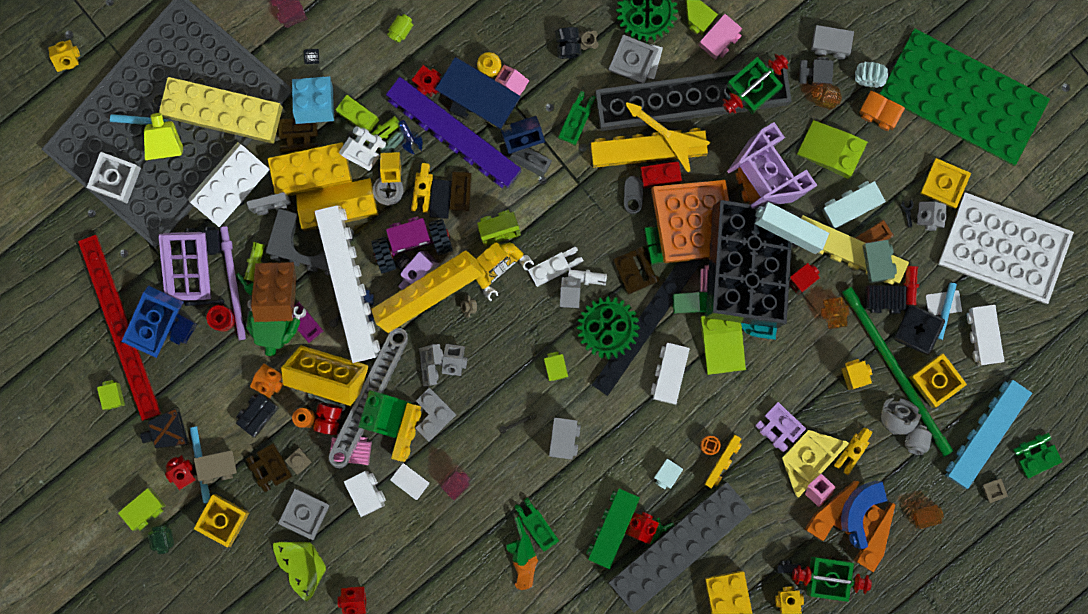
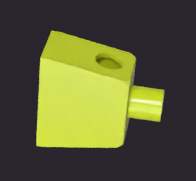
(161, 139)

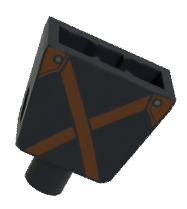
(166, 430)

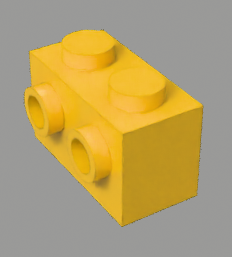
(856, 374)

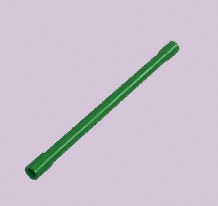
(855, 303)

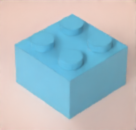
(313, 100)

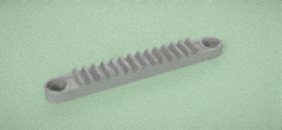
(376, 381)

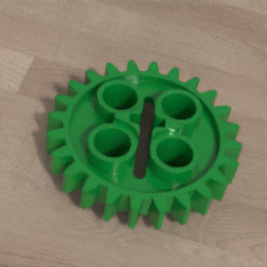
(664, 12)
(620, 339)

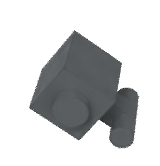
(820, 72)

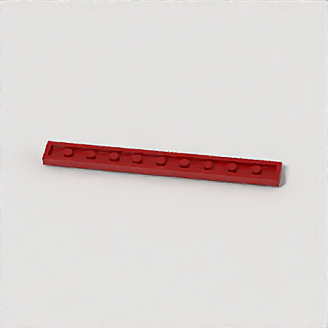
(118, 324)

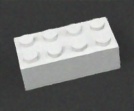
(228, 184)

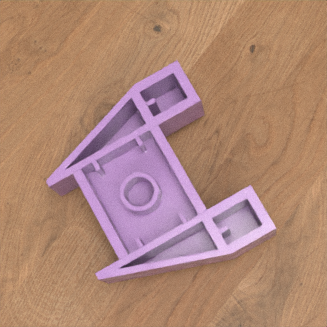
(768, 170)

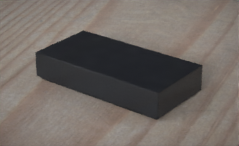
(440, 199)

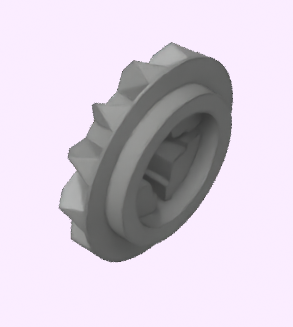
(381, 196)

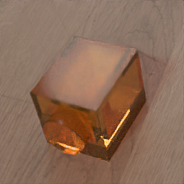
(927, 516)

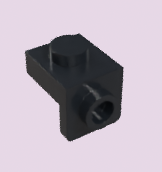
(787, 566)

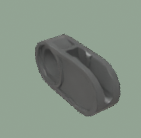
(633, 191)

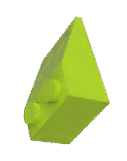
(832, 149)
(498, 228)
(722, 345)

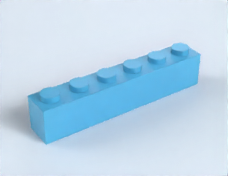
(988, 433)

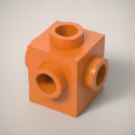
(267, 381)

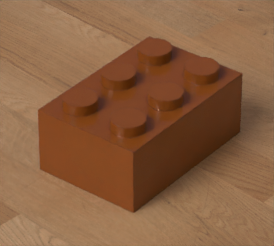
(273, 292)

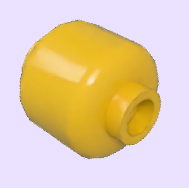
(489, 64)

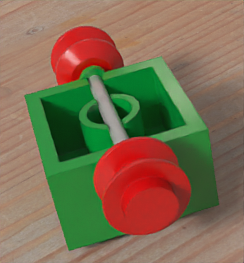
(755, 85)
(830, 579)

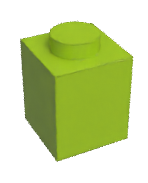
(555, 366)
(110, 395)

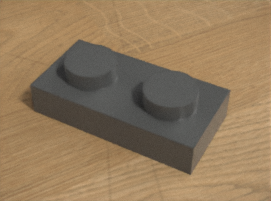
(531, 161)

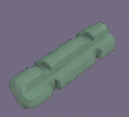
(393, 142)

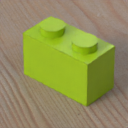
(357, 114)
(142, 509)

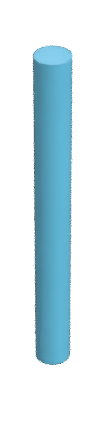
(198, 453)

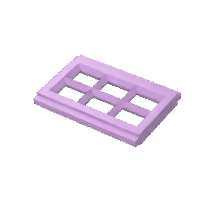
(202, 264)

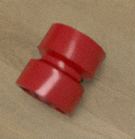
(220, 318)
(327, 418)

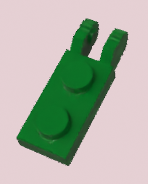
(576, 120)
(538, 526)

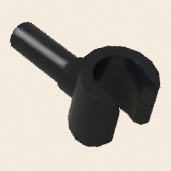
(908, 212)

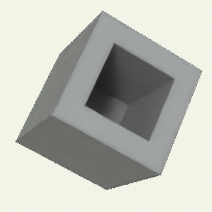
(570, 292)

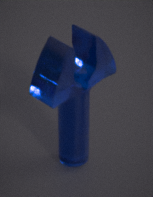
(409, 137)

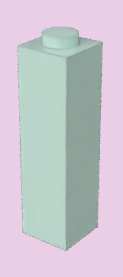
(791, 228)

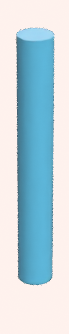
(132, 119)
(947, 306)

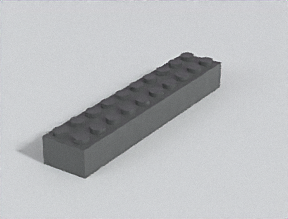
(675, 99)

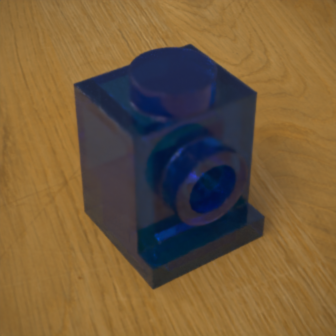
(182, 330)

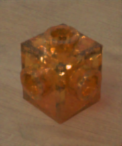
(835, 312)

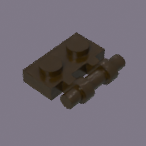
(289, 129)
(274, 464)

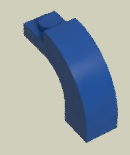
(856, 507)

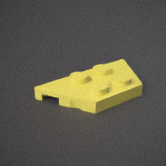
(810, 458)

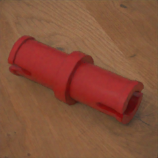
(911, 285)

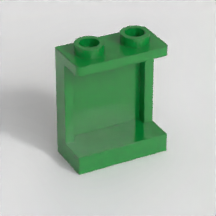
(383, 414)

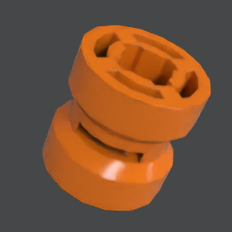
(710, 445)

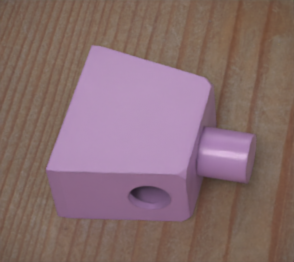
(422, 264)

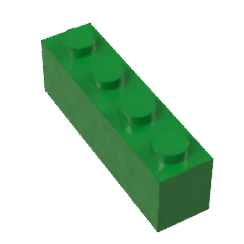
(613, 529)

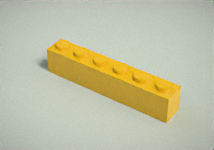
(640, 149)
(426, 291)

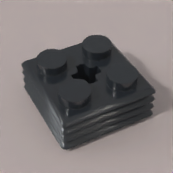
(924, 341)

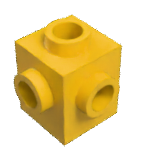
(64, 55)
(793, 607)

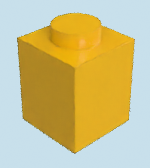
(390, 167)

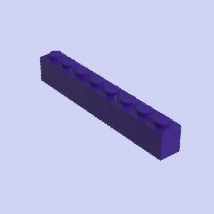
(453, 132)

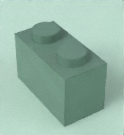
(879, 261)

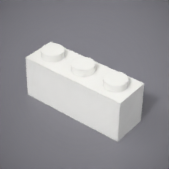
(985, 335)
(670, 373)

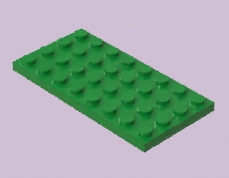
(964, 97)

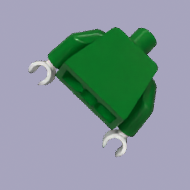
(273, 333)

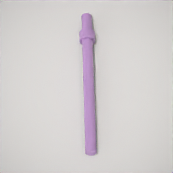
(226, 246)

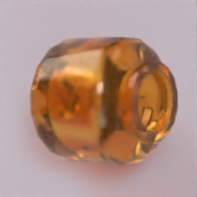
(826, 96)

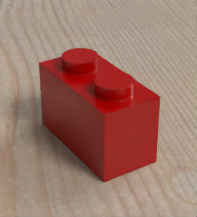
(661, 175)
(804, 278)

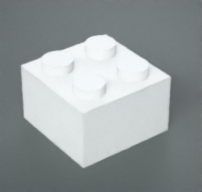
(113, 177)
(364, 493)

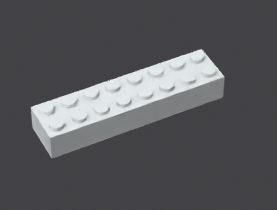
(346, 283)

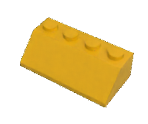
(354, 197)
(324, 375)

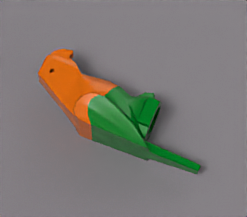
(523, 558)

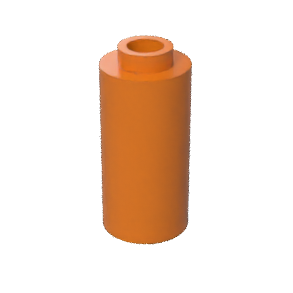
(309, 420)

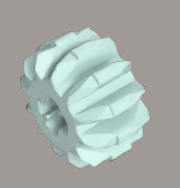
(871, 74)

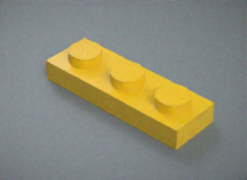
(406, 433)
(723, 462)

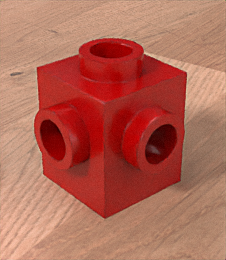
(423, 76)
(180, 472)
(642, 527)
(352, 600)

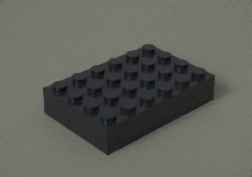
(746, 269)

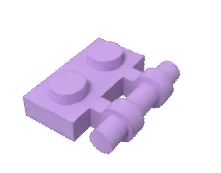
(784, 422)

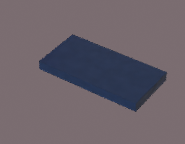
(478, 93)

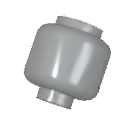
(918, 440)

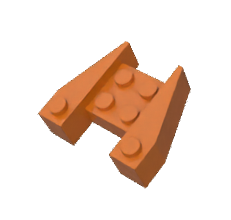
(875, 525)

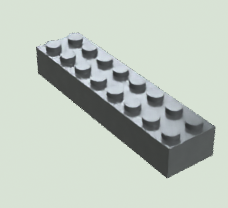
(680, 546)

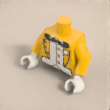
(496, 261)

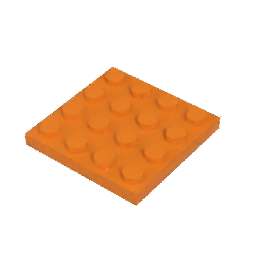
(686, 218)

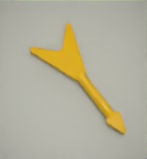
(677, 141)

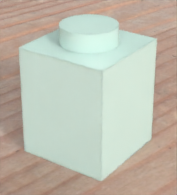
(667, 474)

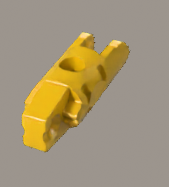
(425, 179)
(858, 441)

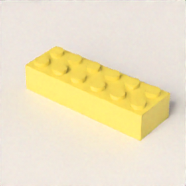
(220, 110)

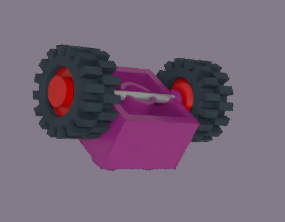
(408, 238)

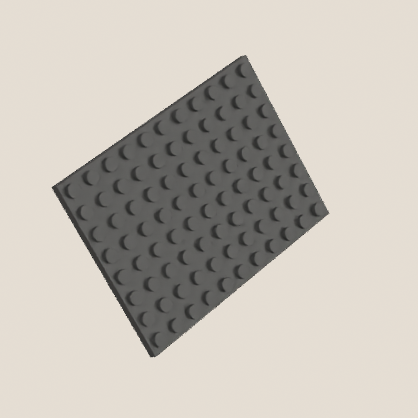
(179, 46)

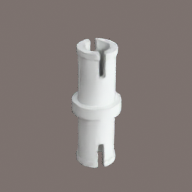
(589, 277)

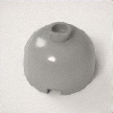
(900, 416)

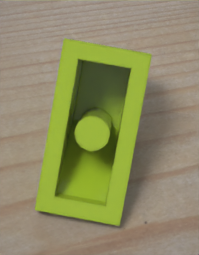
(699, 16)

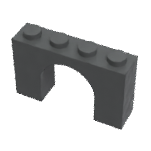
(282, 244)

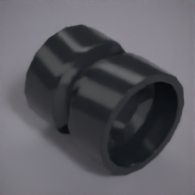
(568, 44)

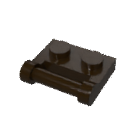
(630, 273)

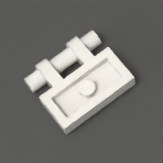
(359, 153)

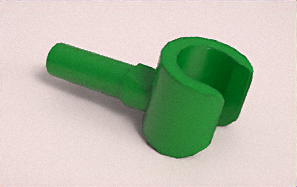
(248, 288)

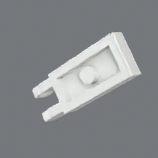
(553, 267)

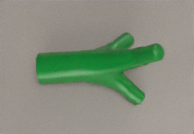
(660, 530)

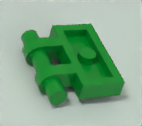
(1039, 461)

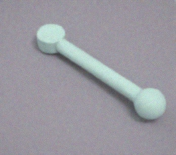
(326, 400)

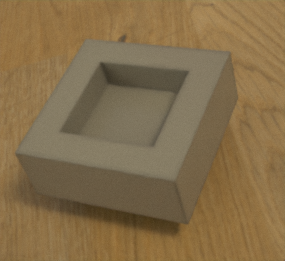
(298, 461)
(994, 490)

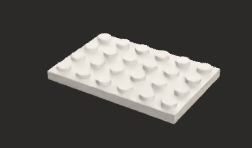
(1005, 248)

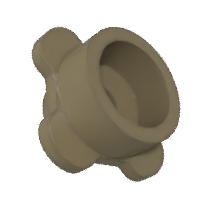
(588, 35)
(468, 306)

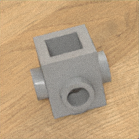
(931, 215)
(453, 360)

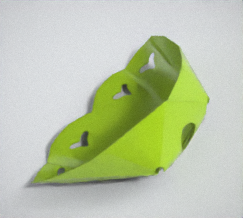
(303, 564)

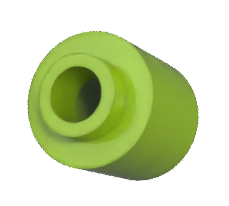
(400, 28)

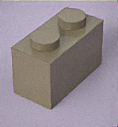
(215, 466)

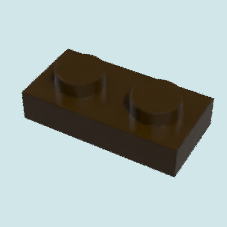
(460, 191)

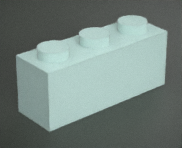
(853, 204)

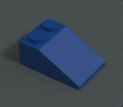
(152, 321)

